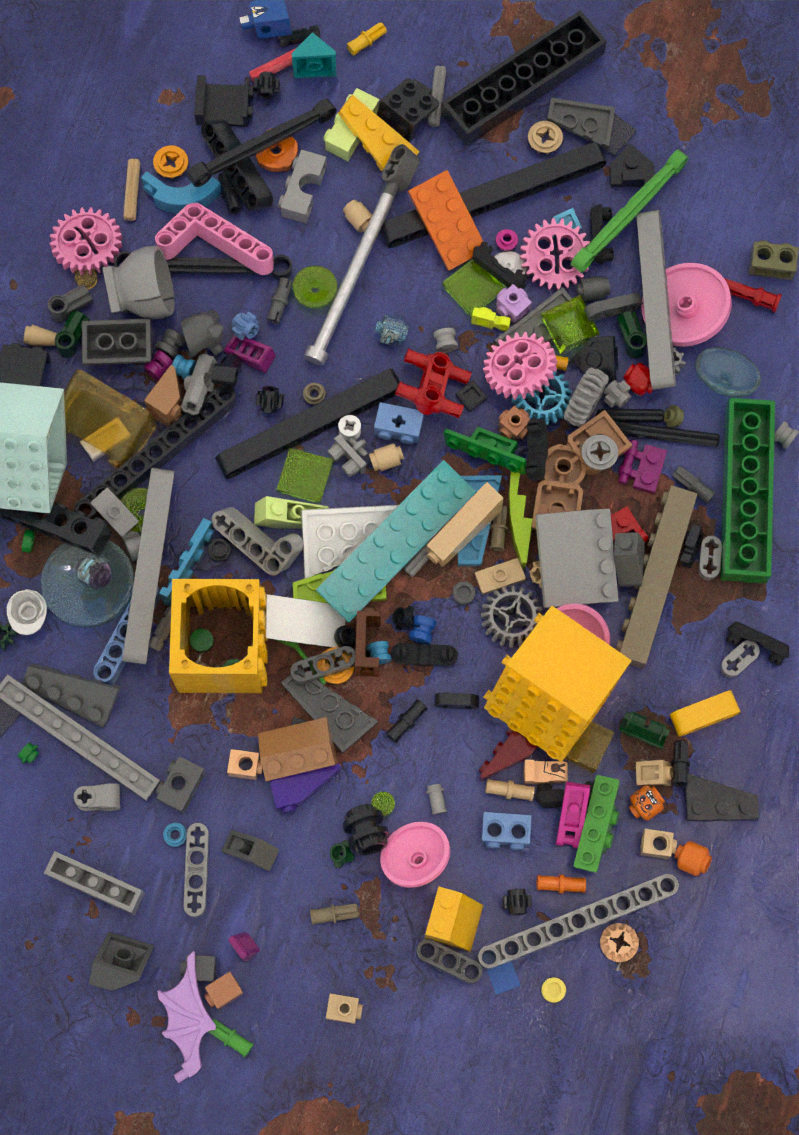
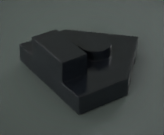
(631, 169)
(599, 354)

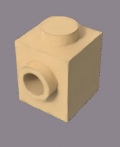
(343, 1009)

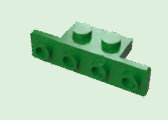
(488, 446)

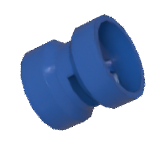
(422, 629)

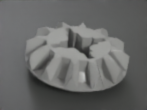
(607, 445)

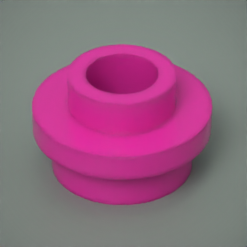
(503, 245)

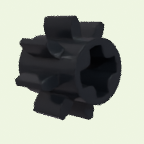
(266, 85)
(269, 399)
(517, 901)

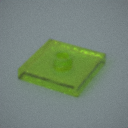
(472, 287)
(304, 475)

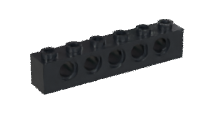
(91, 541)

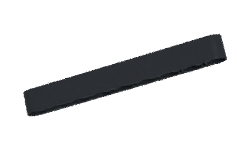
(307, 424)
(161, 443)

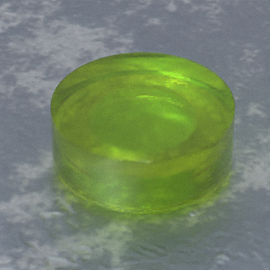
(384, 802)

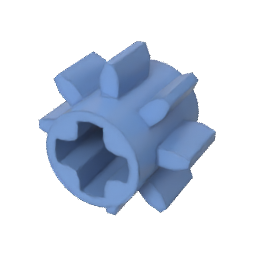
(245, 325)

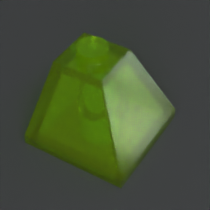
(569, 324)

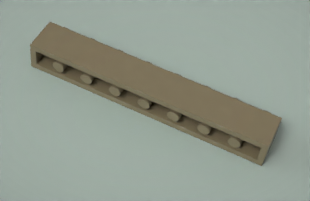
(657, 575)

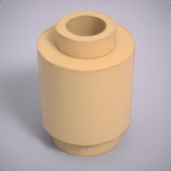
(357, 215)
(386, 457)

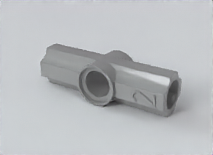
(198, 384)

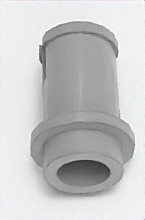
(436, 799)

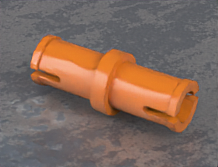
(561, 883)

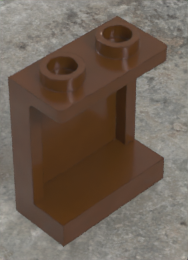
(366, 665)

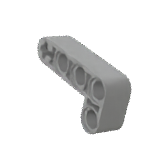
(231, 522)

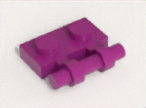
(649, 468)

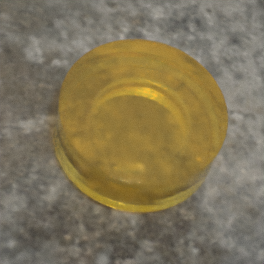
(86, 279)

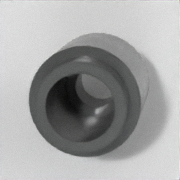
(593, 288)

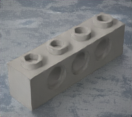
(94, 883)

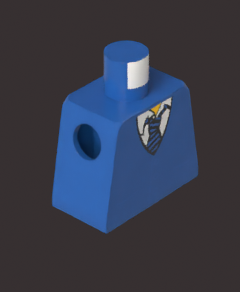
(268, 18)

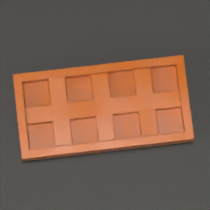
(446, 219)

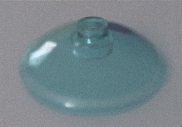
(727, 372)

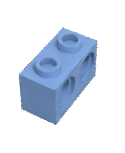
(506, 823)

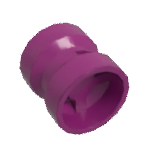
(158, 365)

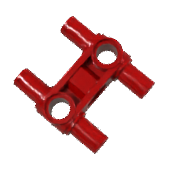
(430, 395)

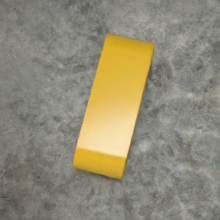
(705, 713)

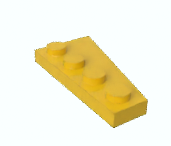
(372, 131)

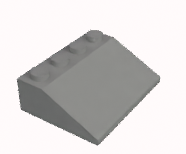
(576, 557)

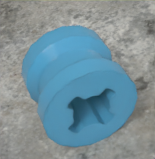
(183, 367)
(379, 650)

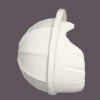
(26, 612)

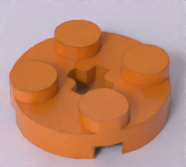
(281, 161)

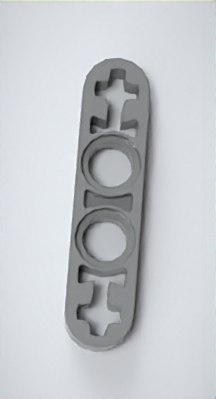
(192, 870)

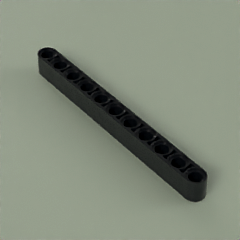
(504, 190)

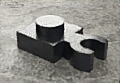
(692, 543)

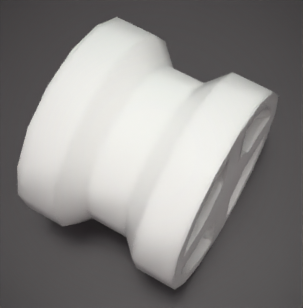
(349, 432)

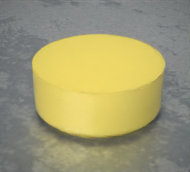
(553, 990)

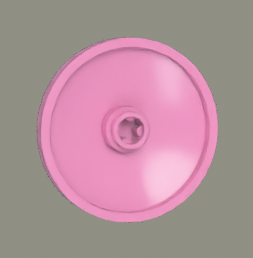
(697, 303)

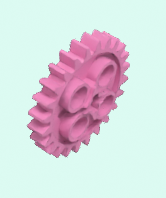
(69, 251)
(535, 255)
(520, 365)

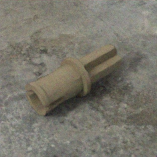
(498, 530)
(334, 913)

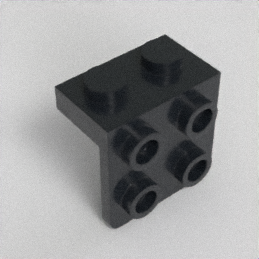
(406, 108)

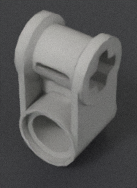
(103, 797)

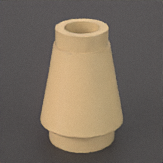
(38, 336)

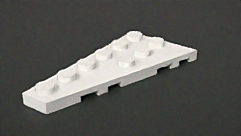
(335, 533)

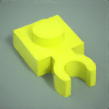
(486, 318)

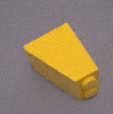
(454, 919)

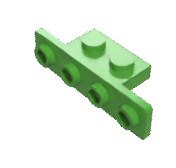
(598, 824)

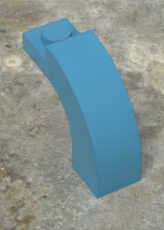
(175, 199)

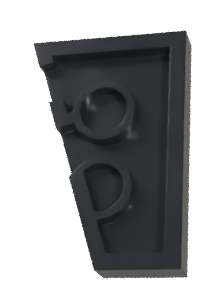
(718, 802)

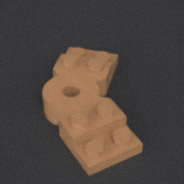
(562, 490)

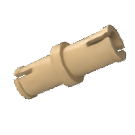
(509, 789)

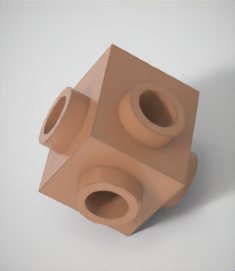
(511, 430)

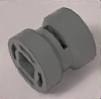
(170, 343)

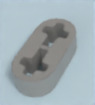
(704, 557)
(736, 655)

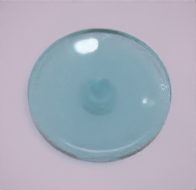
(75, 601)

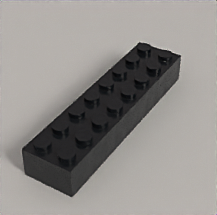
(523, 77)

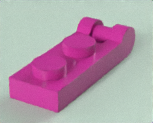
(573, 813)

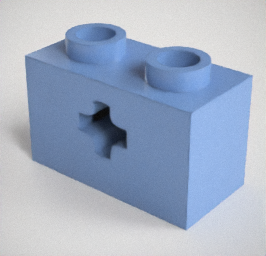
(390, 415)

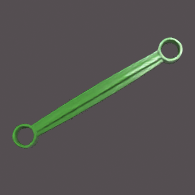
(625, 215)

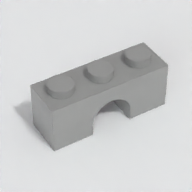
(307, 169)

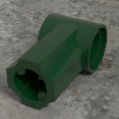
(70, 333)
(632, 333)

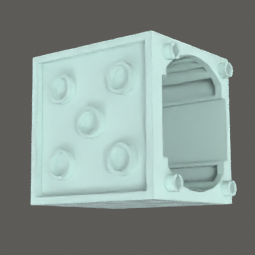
(31, 446)

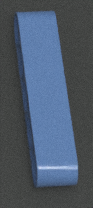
(116, 642)

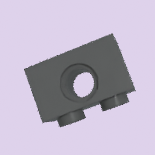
(180, 799)

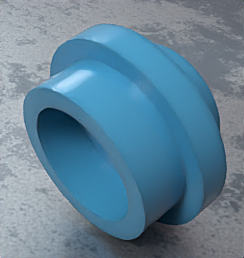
(171, 828)

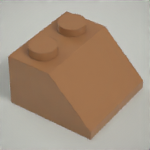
(165, 399)

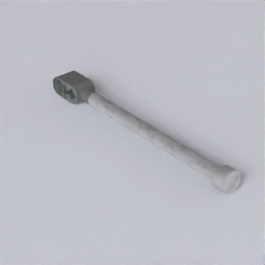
(398, 175)

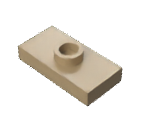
(500, 576)

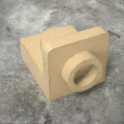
(654, 773)

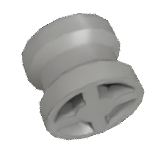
(445, 340)
(785, 435)

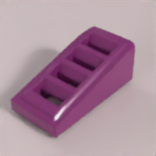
(262, 359)
(244, 946)

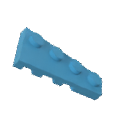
(473, 552)

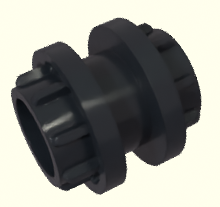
(367, 833)

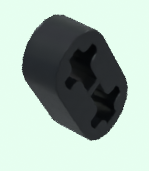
(456, 701)

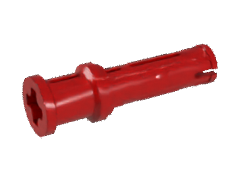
(757, 296)

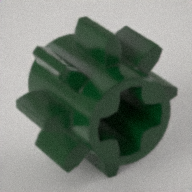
(8, 637)

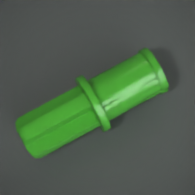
(231, 1038)

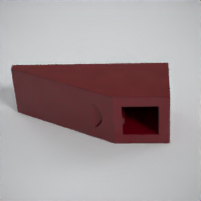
(507, 754)

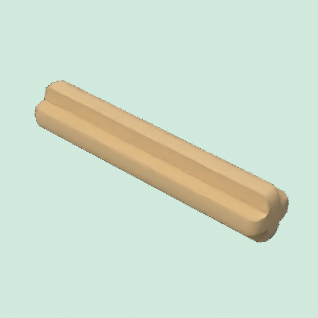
(131, 191)

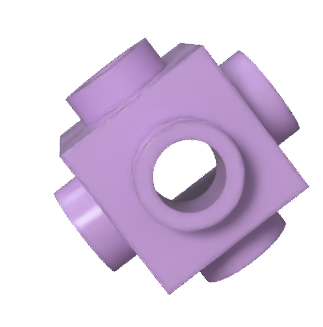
(513, 303)

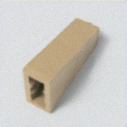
(465, 525)

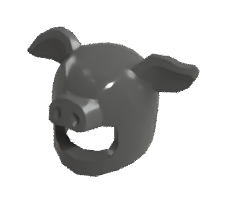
(202, 332)

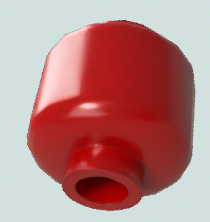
(638, 379)

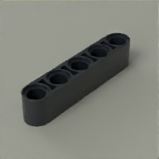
(243, 175)

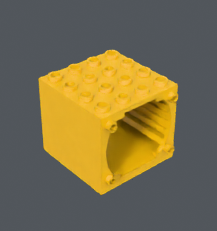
(242, 677)
(555, 683)

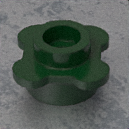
(335, 854)

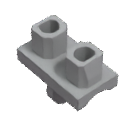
(342, 448)

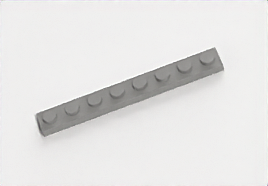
(78, 738)

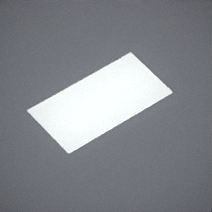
(301, 621)

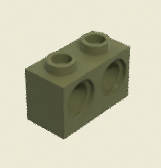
(773, 266)

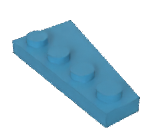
(188, 558)

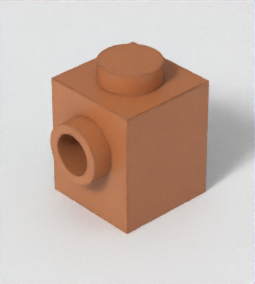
(223, 991)

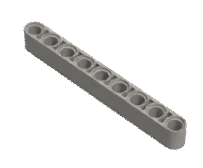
(656, 300)
(148, 566)
(590, 921)

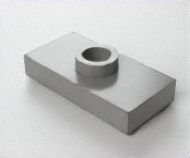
(114, 512)

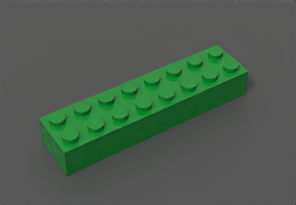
(748, 490)

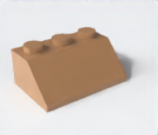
(296, 749)

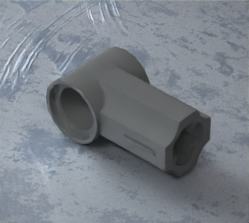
(71, 301)

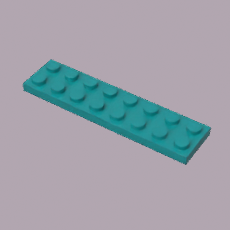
(395, 541)

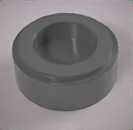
(463, 593)

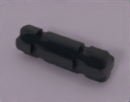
(298, 35)

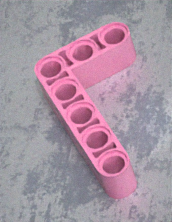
(199, 221)

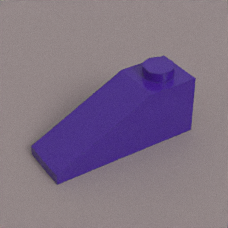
(298, 788)

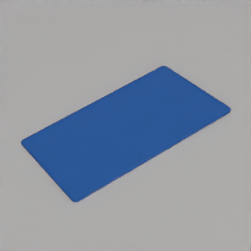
(502, 977)

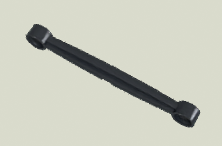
(201, 173)
(213, 265)

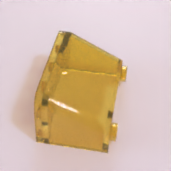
(106, 418)

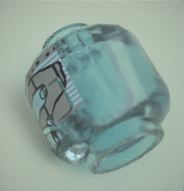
(391, 330)

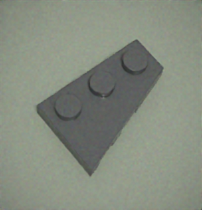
(583, 119)

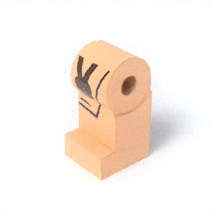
(545, 772)

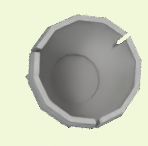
(141, 285)

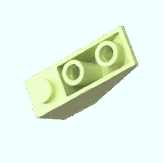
(281, 513)

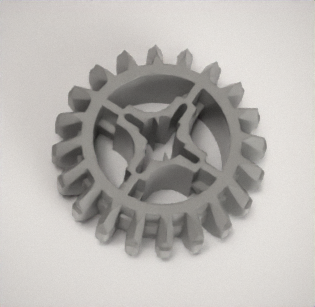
(586, 397)
(518, 598)

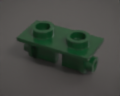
(653, 735)

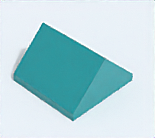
(313, 59)

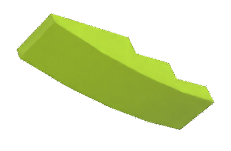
(519, 526)

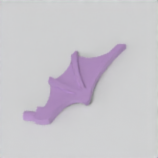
(186, 1019)

